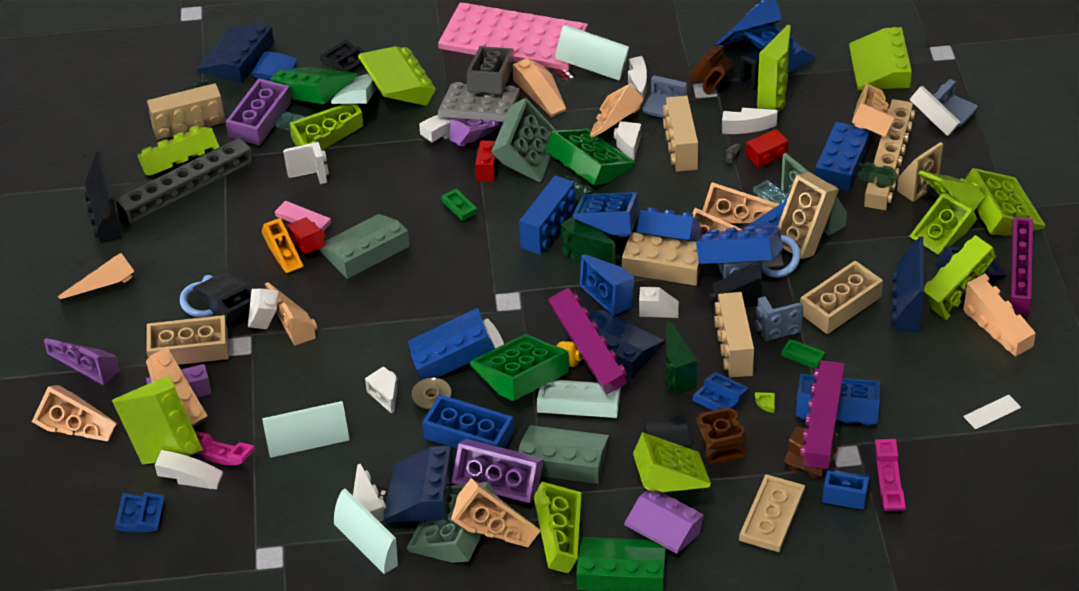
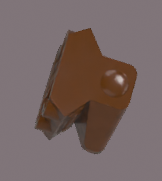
(712, 69)
(722, 435)
(794, 460)

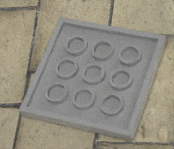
(481, 106)

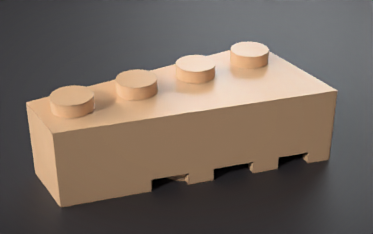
(873, 111)
(997, 316)
(162, 365)

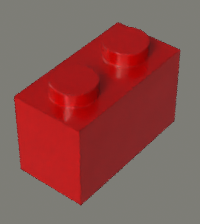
(767, 148)
(486, 162)
(306, 235)

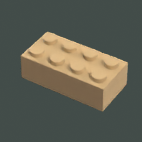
(185, 110)
(680, 133)
(807, 212)
(662, 258)
(841, 297)
(734, 334)
(190, 339)

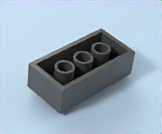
(490, 70)

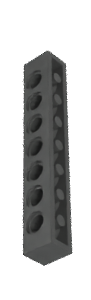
(184, 180)

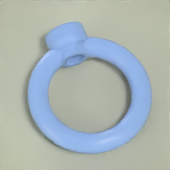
(793, 264)
(187, 308)

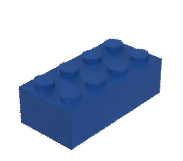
(842, 155)
(546, 214)
(739, 245)
(455, 421)

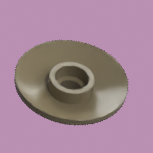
(427, 391)

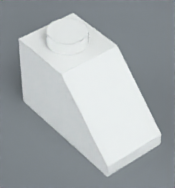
(628, 138)
(657, 303)
(262, 307)
(383, 387)

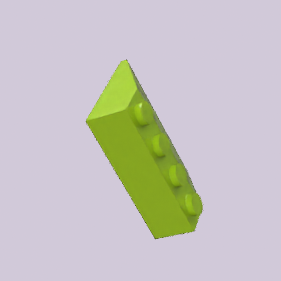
(881, 60)
(774, 72)
(398, 74)
(1002, 202)
(157, 421)
(668, 465)

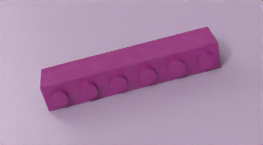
(1021, 265)
(587, 340)
(823, 414)

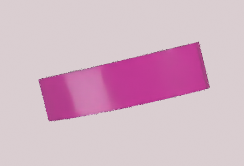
(223, 453)
(888, 475)

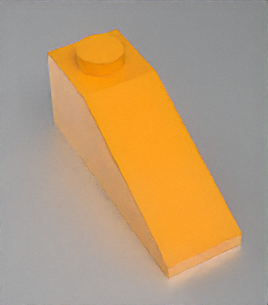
(281, 245)

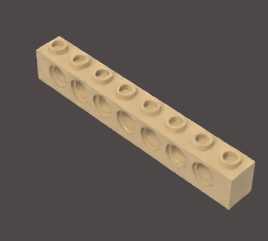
(890, 152)

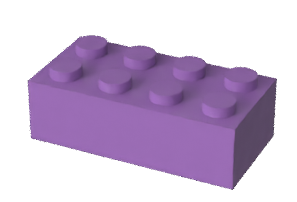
(258, 111)
(507, 471)

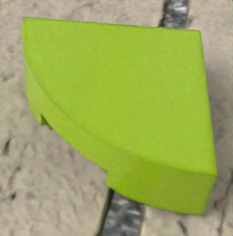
(765, 401)

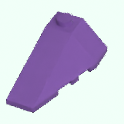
(470, 130)
(87, 360)

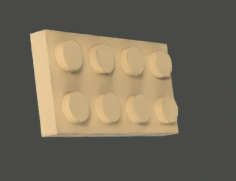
(772, 513)

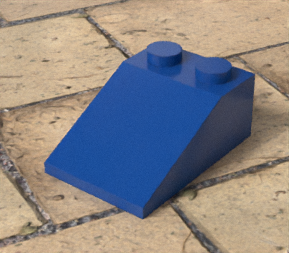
(607, 284)

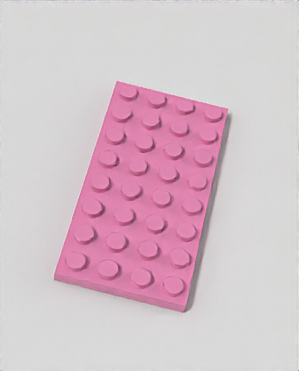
(527, 34)

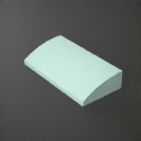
(592, 52)
(357, 91)
(577, 399)
(306, 429)
(365, 532)

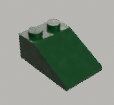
(582, 239)
(680, 363)

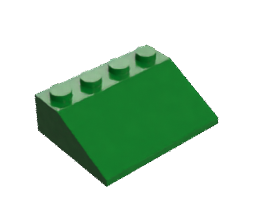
(313, 83)
(588, 156)
(521, 366)
(620, 565)

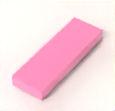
(292, 213)

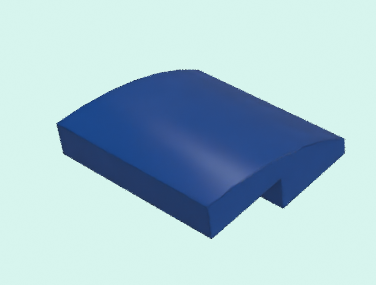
(271, 63)
(720, 392)
(139, 512)

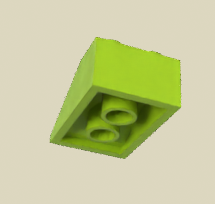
(958, 189)
(944, 224)

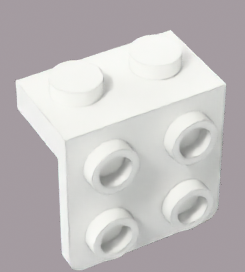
(306, 160)

